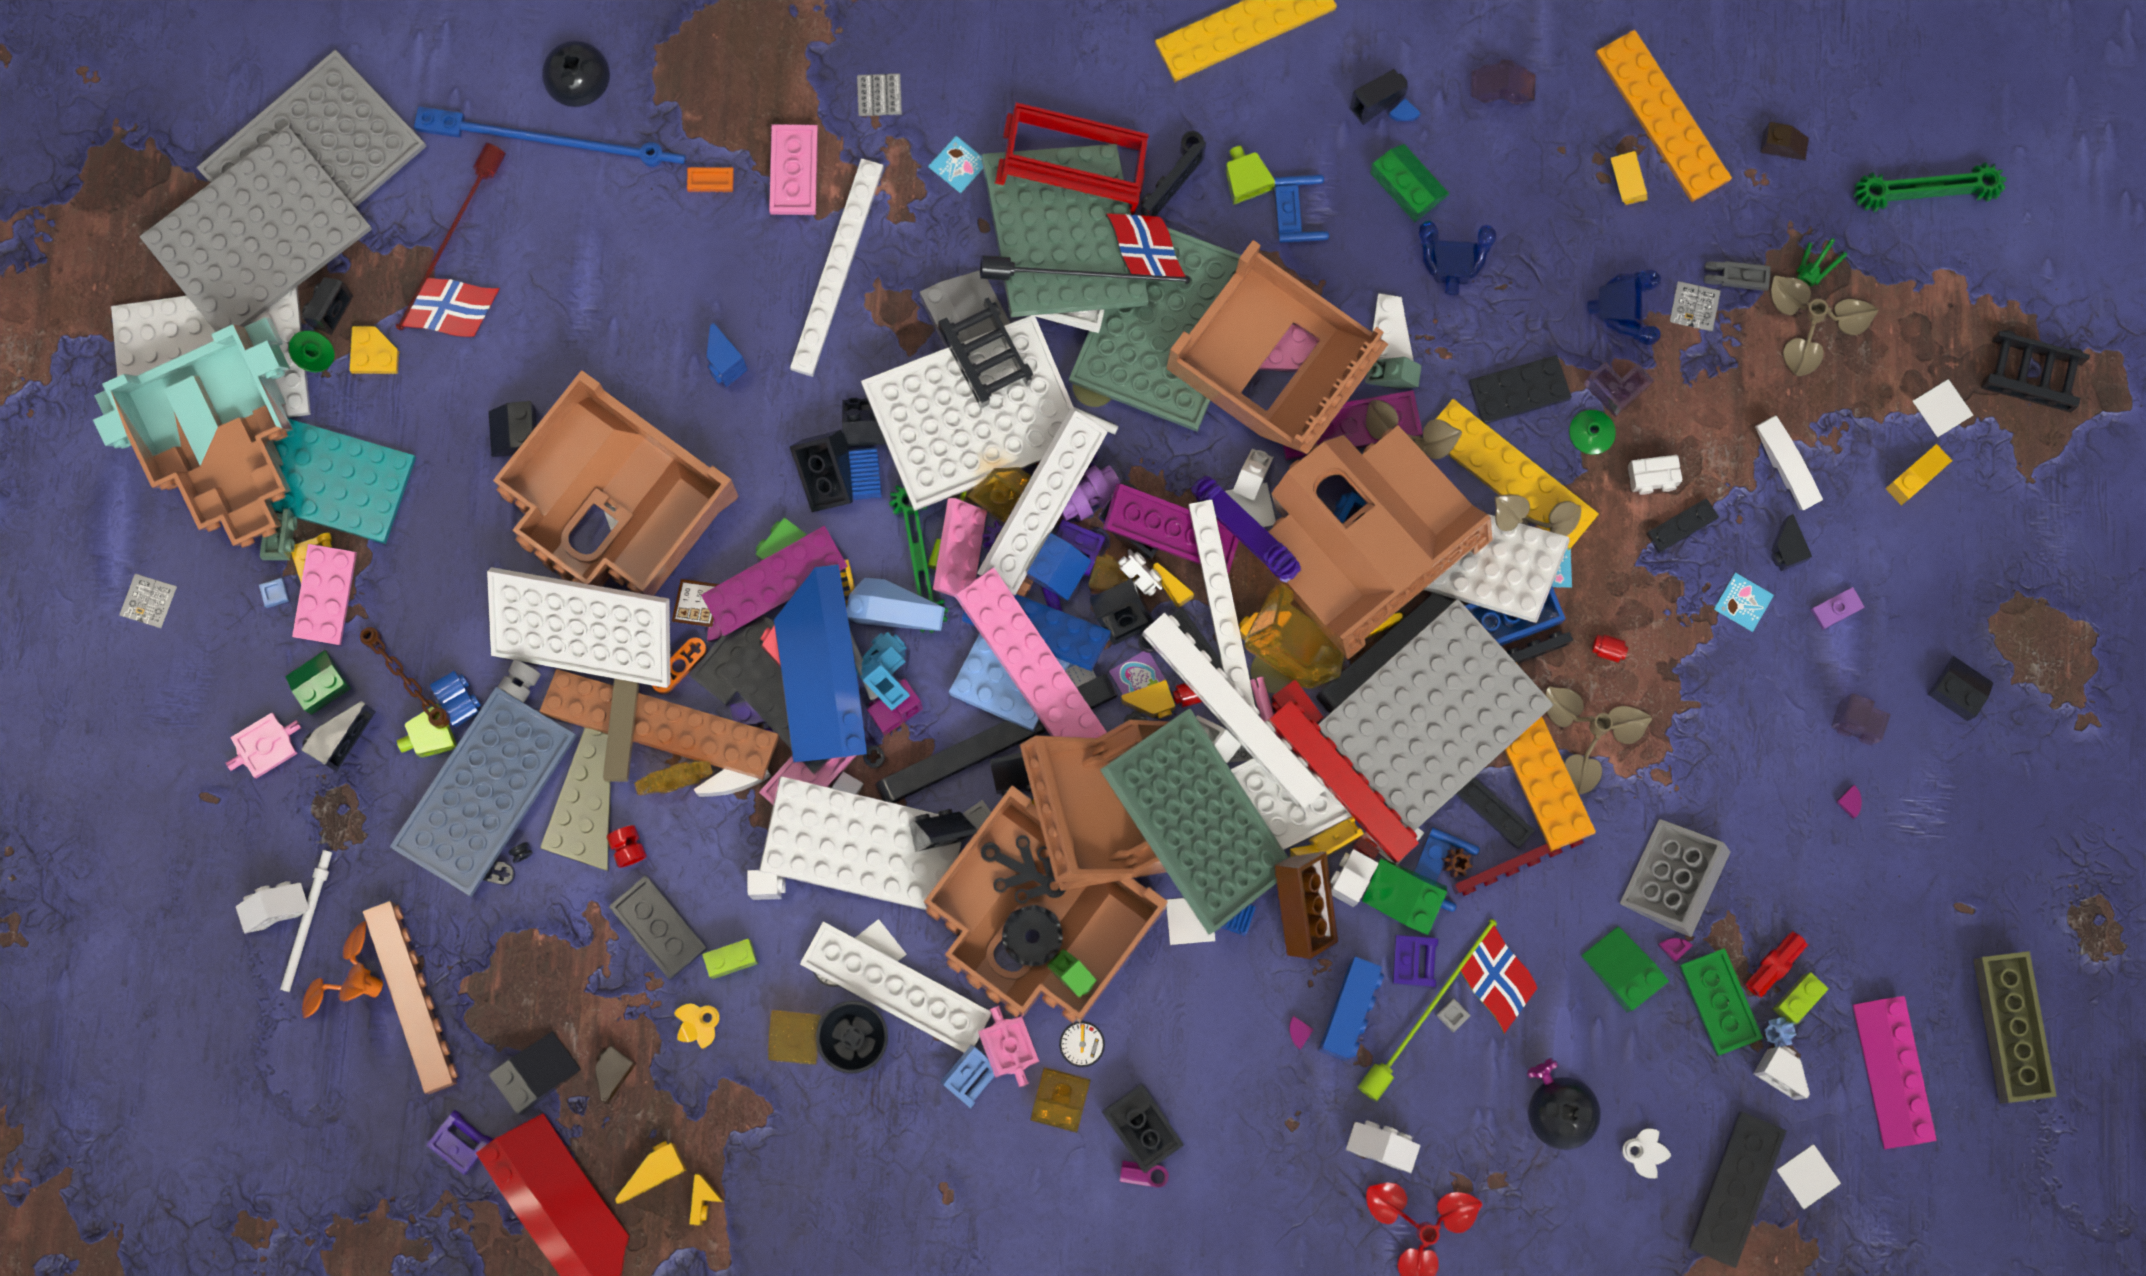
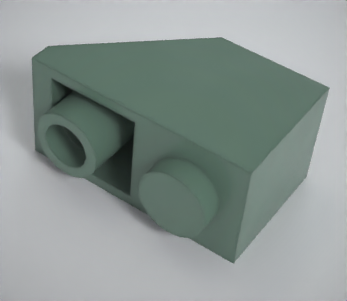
(1394, 373)

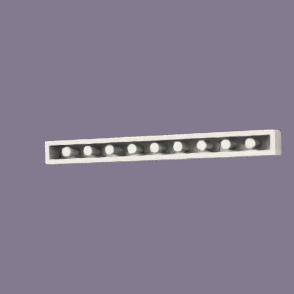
(1233, 711)

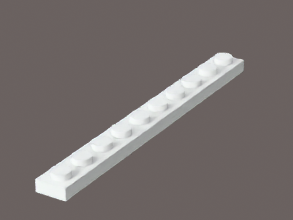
(837, 267)
(1220, 597)

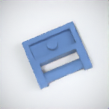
(965, 1073)

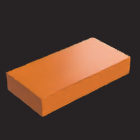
(710, 179)

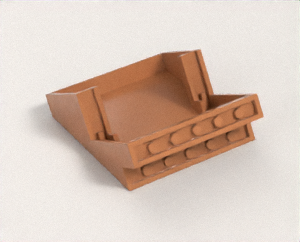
(1080, 815)

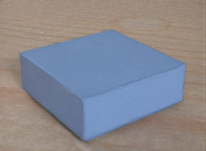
(274, 592)

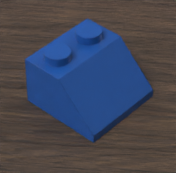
(724, 360)
(1058, 567)

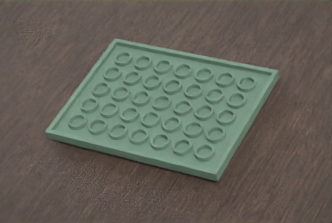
(1062, 231)
(1134, 343)
(1197, 819)

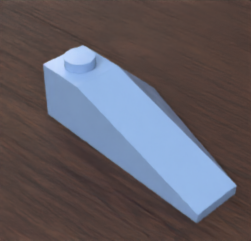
(889, 605)

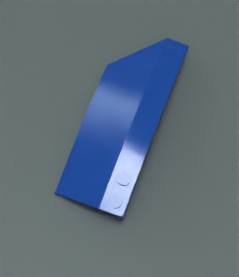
(820, 670)

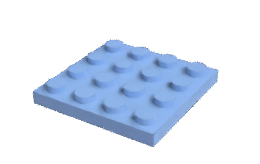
(989, 687)

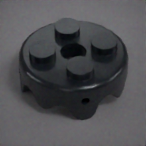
(1032, 918)

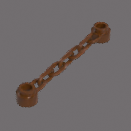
(374, 641)

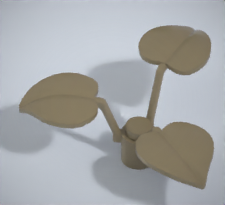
(1790, 295)
(1437, 437)
(1514, 509)
(1627, 727)

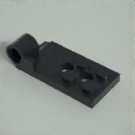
(1169, 185)

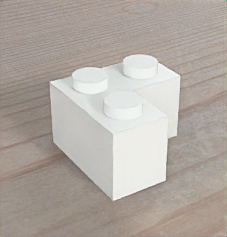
(1353, 878)
(271, 905)
(1383, 1145)

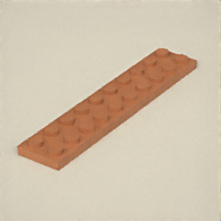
(664, 725)

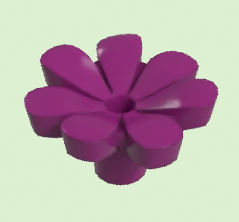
(1543, 1071)

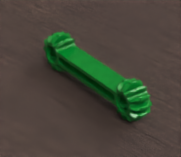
(1930, 187)
(916, 549)

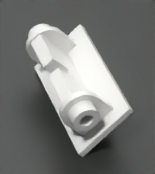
(1136, 565)

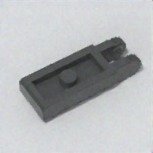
(1739, 275)

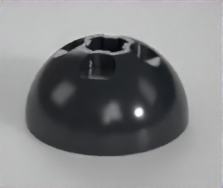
(579, 83)
(838, 1027)
(1555, 1123)

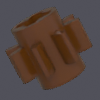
(1450, 860)

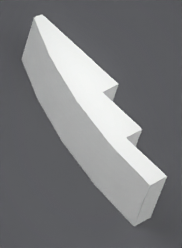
(1789, 462)

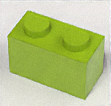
(730, 958)
(1800, 998)

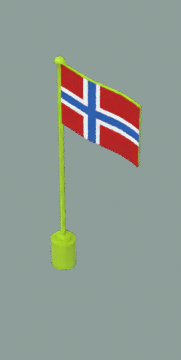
(1494, 978)

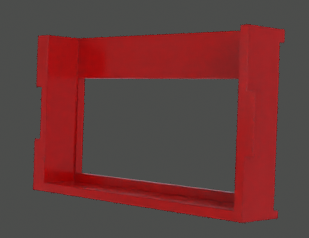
(1070, 177)

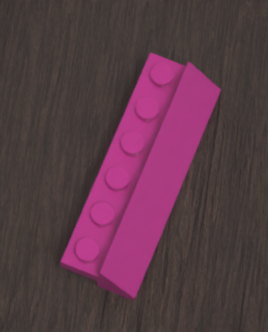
(1894, 1072)

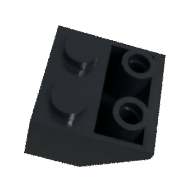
(860, 423)

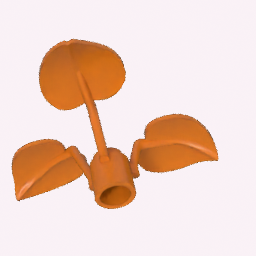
(357, 982)

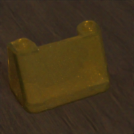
(1293, 642)

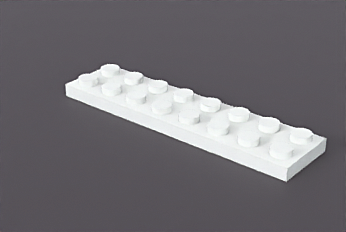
(1044, 499)
(895, 988)

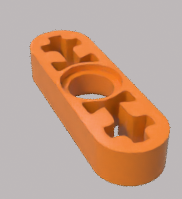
(689, 666)

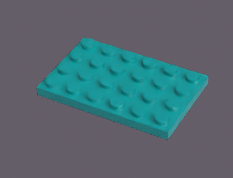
(342, 481)

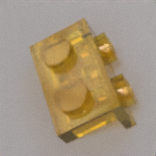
(1107, 574)

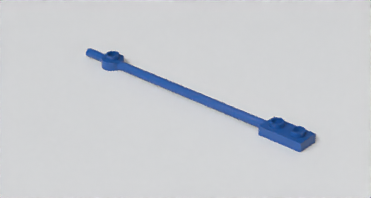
(452, 124)

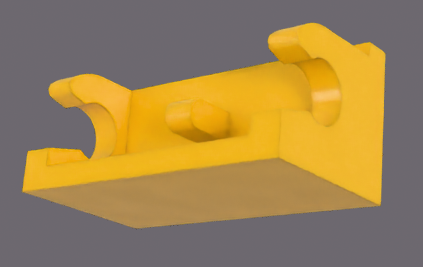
(1629, 178)
(1337, 836)

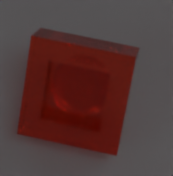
(1366, 847)

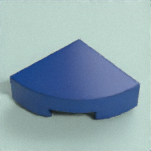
(1404, 112)

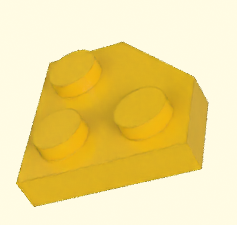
(372, 352)

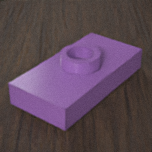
(1837, 608)

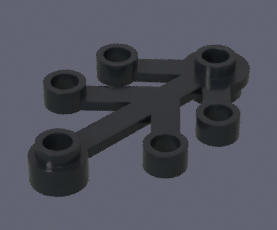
(1026, 872)

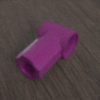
(1133, 1174)

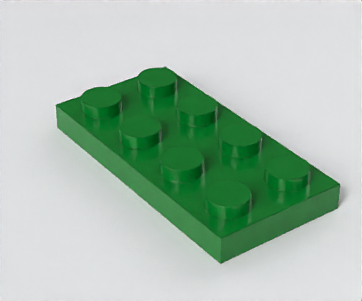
(1720, 1002)

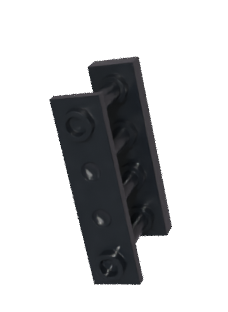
(972, 371)
(2019, 387)

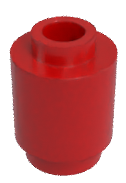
(1609, 648)
(1185, 696)

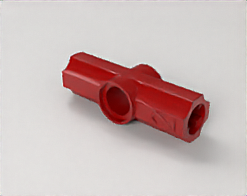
(1776, 964)

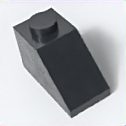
(1790, 546)

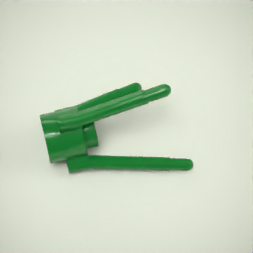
(1811, 273)

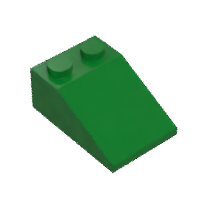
(1405, 895)
(1624, 969)

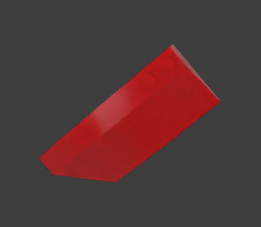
(555, 1200)

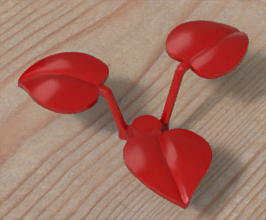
(1457, 1212)

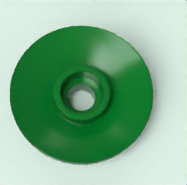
(314, 344)
(1590, 442)

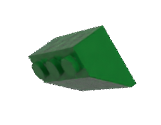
(1408, 182)

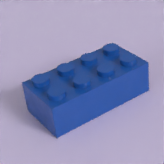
(1509, 629)
(1350, 1009)

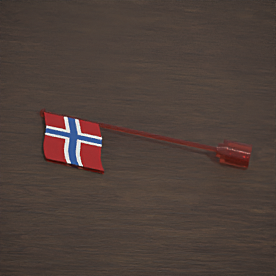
(450, 304)

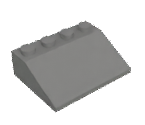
(958, 300)
(1675, 877)

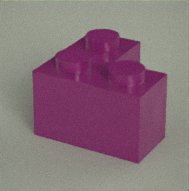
(889, 720)

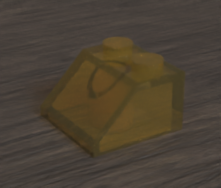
(1000, 491)
(793, 1037)
(1060, 1100)

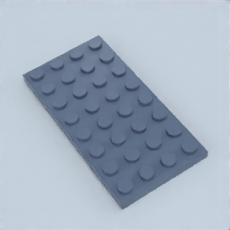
(483, 791)

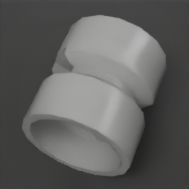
(522, 673)

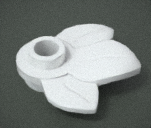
(1648, 1153)

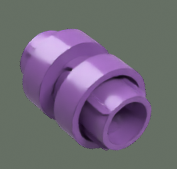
(1092, 490)

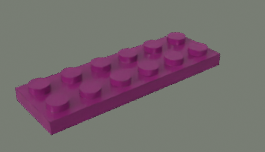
(1352, 422)
(1160, 525)
(770, 581)

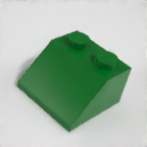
(317, 683)

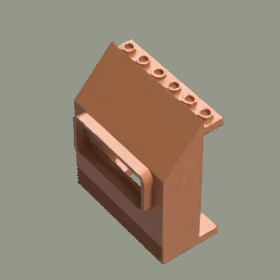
(1244, 330)

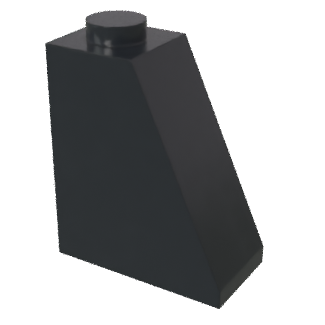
(1378, 95)

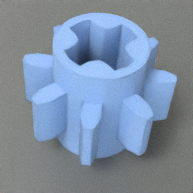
(1780, 1032)

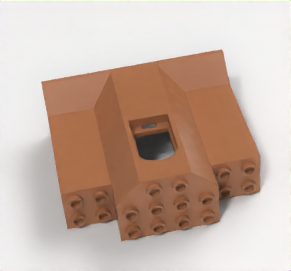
(604, 453)
(1371, 566)
(1097, 921)

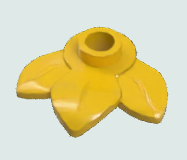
(694, 1025)

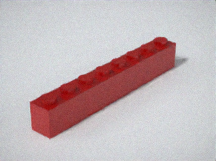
(1343, 782)

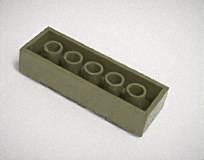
(2014, 1027)

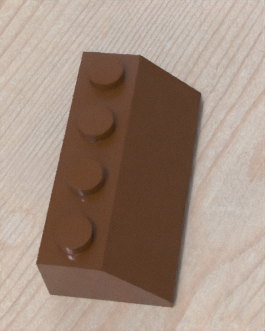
(1306, 904)

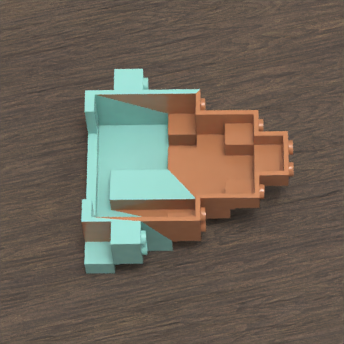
(209, 428)

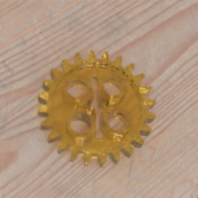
(673, 778)

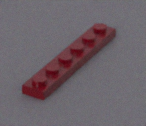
(1509, 868)

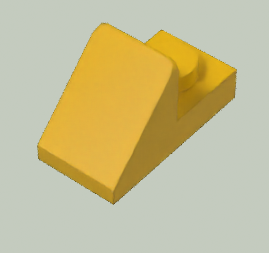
(702, 1191)

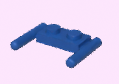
(1289, 209)
(1436, 849)

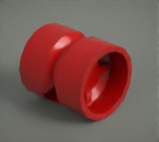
(626, 845)

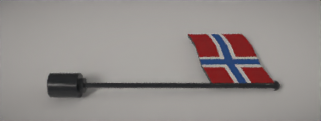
(1142, 245)

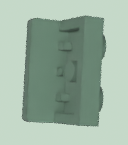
(281, 543)

